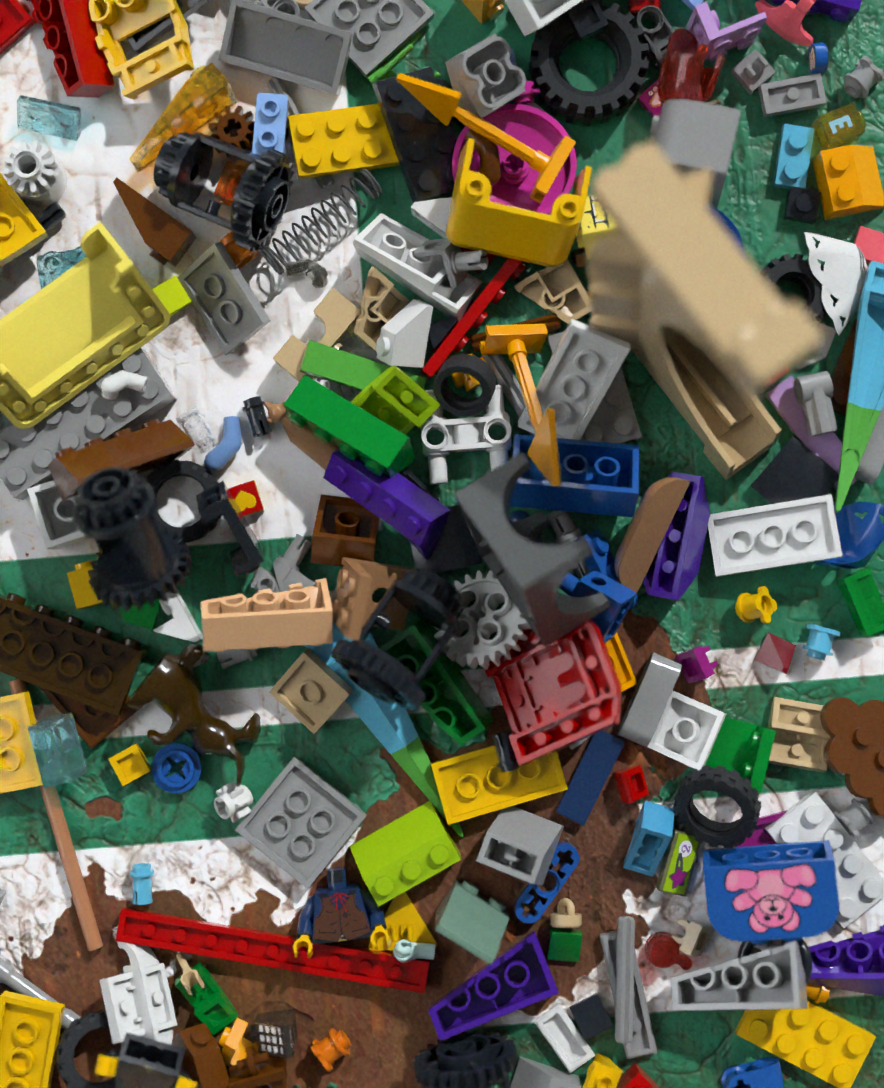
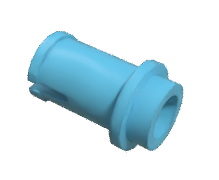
(142, 883)

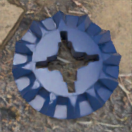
(161, 767)

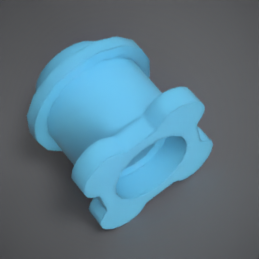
(820, 641)

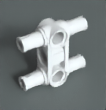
(466, 436)

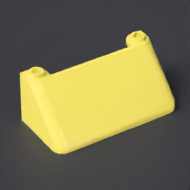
(75, 330)

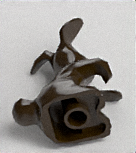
(178, 693)

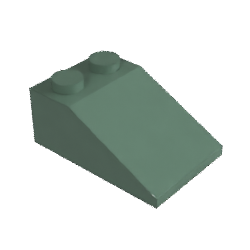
(472, 920)

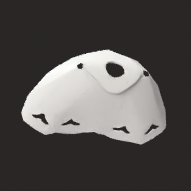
(842, 275)

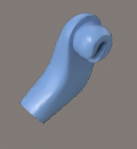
(228, 447)

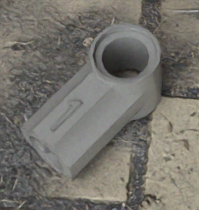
(815, 396)

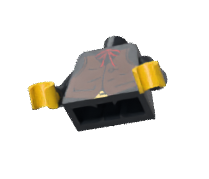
(145, 1064)

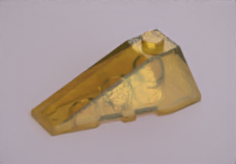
(189, 110)

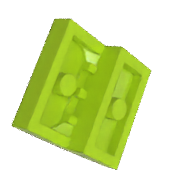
(396, 400)

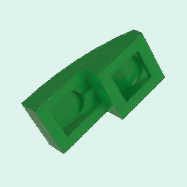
(209, 1003)

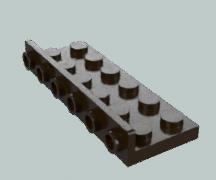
(67, 655)

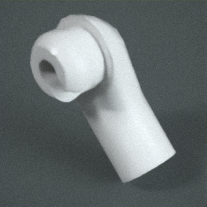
(121, 380)

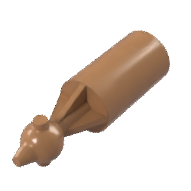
(302, 438)

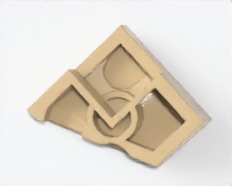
(557, 291)
(377, 307)

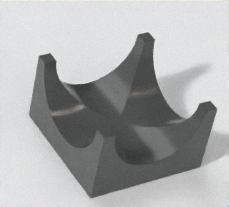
(526, 569)

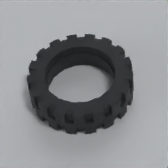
(189, 469)
(724, 782)
(67, 1045)

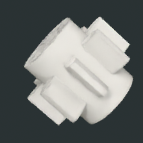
(233, 801)

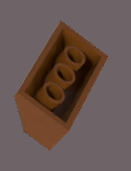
(130, 450)

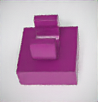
(696, 664)

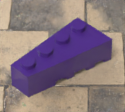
(508, 984)

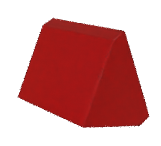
(631, 784)

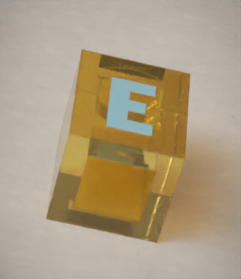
(839, 127)

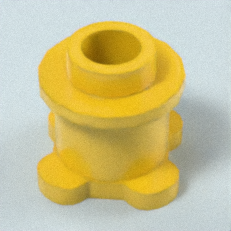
(755, 606)

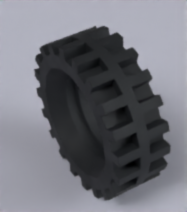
(589, 106)

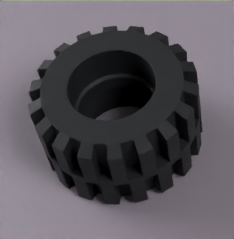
(799, 272)

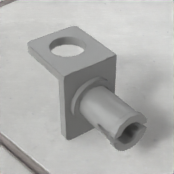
(455, 261)

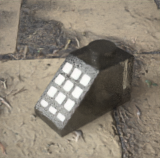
(275, 1033)

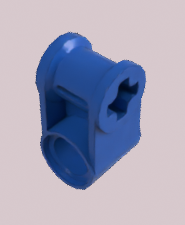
(755, 1074)

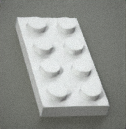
(577, 378)
(774, 535)
(857, 878)

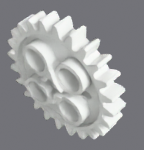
(482, 621)

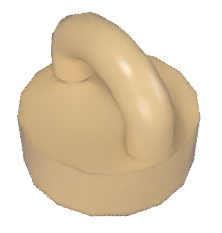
(563, 919)

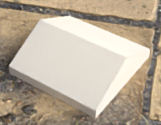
(687, 730)

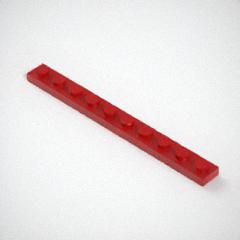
(270, 950)

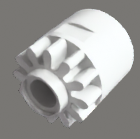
(35, 173)

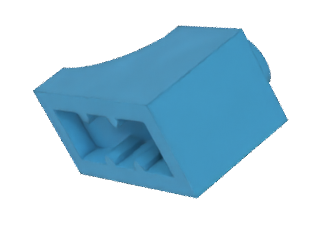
(650, 838)

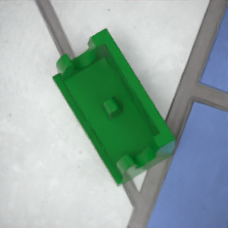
(863, 601)

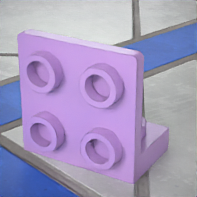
(705, 25)

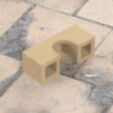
(339, 320)

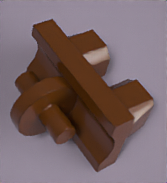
(258, 1071)

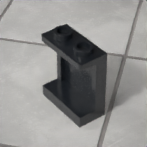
(218, 502)

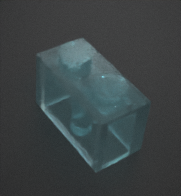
(57, 749)

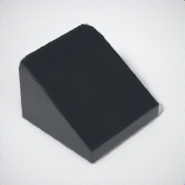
(439, 331)
(591, 1016)

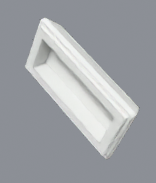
(564, 1038)

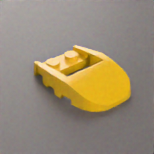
(123, 18)

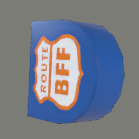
(818, 58)

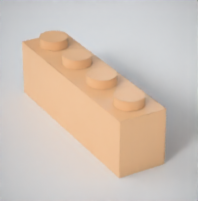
(269, 619)

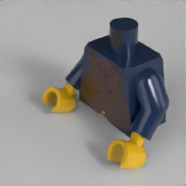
(340, 914)

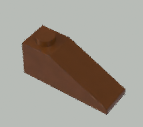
(159, 230)
(202, 1057)

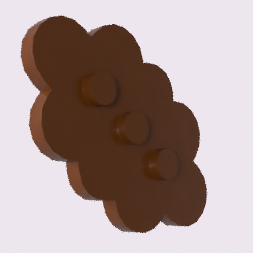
(857, 747)

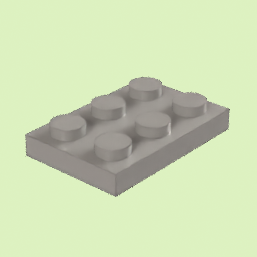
(223, 298)

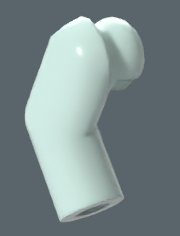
(408, 951)

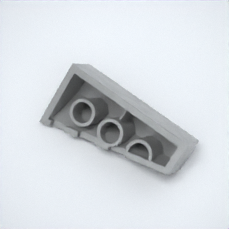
(753, 982)

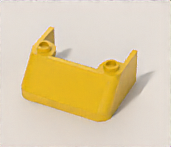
(510, 230)

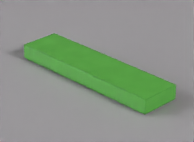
(344, 367)

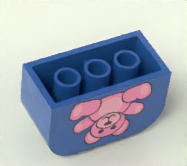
(771, 891)

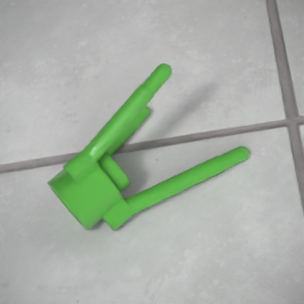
(386, 70)

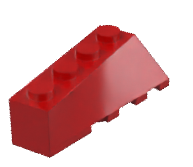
(72, 39)

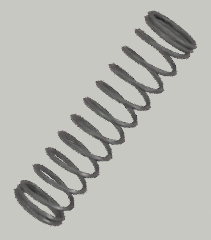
(367, 181)

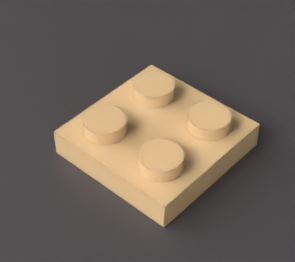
(311, 690)

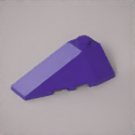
(851, 963)

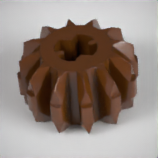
(230, 120)

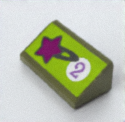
(678, 863)

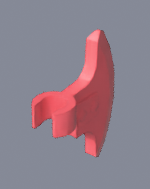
(787, 19)

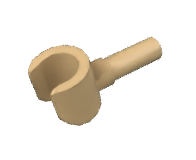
(189, 975)

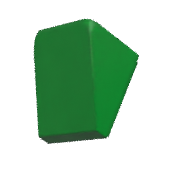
(564, 944)

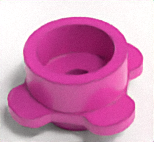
(528, 96)

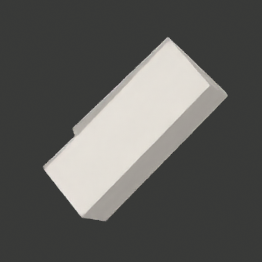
(392, 249)

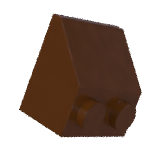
(342, 531)

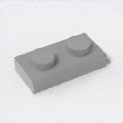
(792, 95)

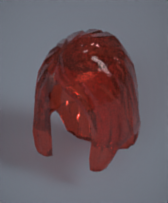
(683, 72)

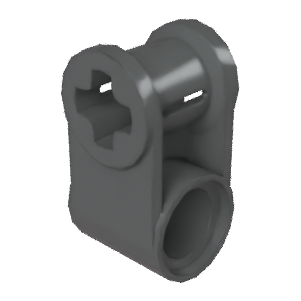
(657, 37)

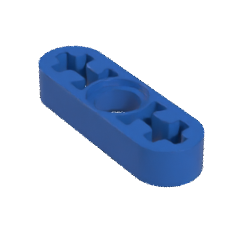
(540, 907)

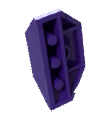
(682, 546)

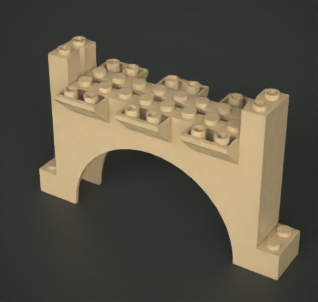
(692, 305)

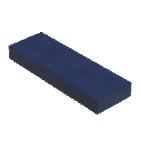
(590, 776)

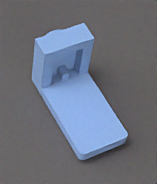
(270, 123)

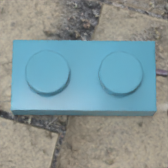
(793, 156)

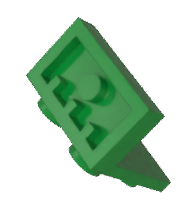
(743, 749)

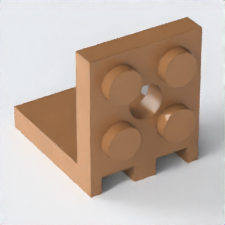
(354, 595)

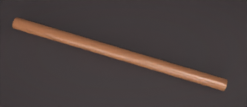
(67, 854)

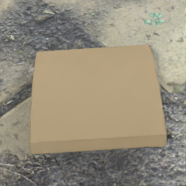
(798, 735)

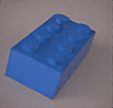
(592, 478)

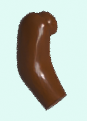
(489, 156)

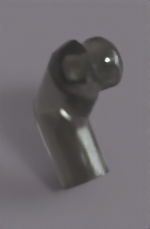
(310, 269)

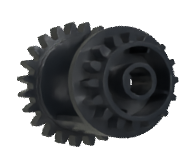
(258, 200)
(134, 557)
(378, 672)
(467, 1062)

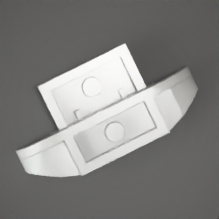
(139, 998)

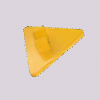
(403, 923)

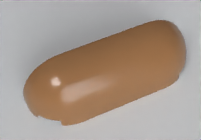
(648, 530)

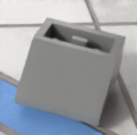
(520, 844)

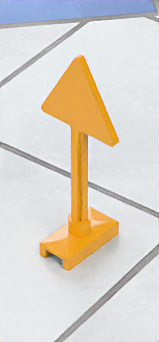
(444, 105)
(517, 342)

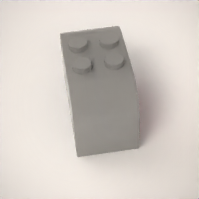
(695, 138)

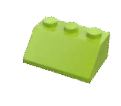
(404, 853)

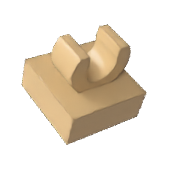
(695, 938)

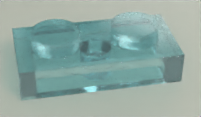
(48, 117)

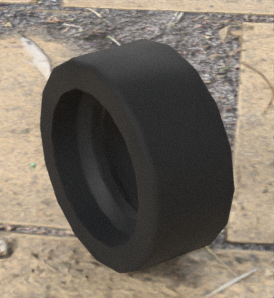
(459, 405)

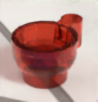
(664, 951)

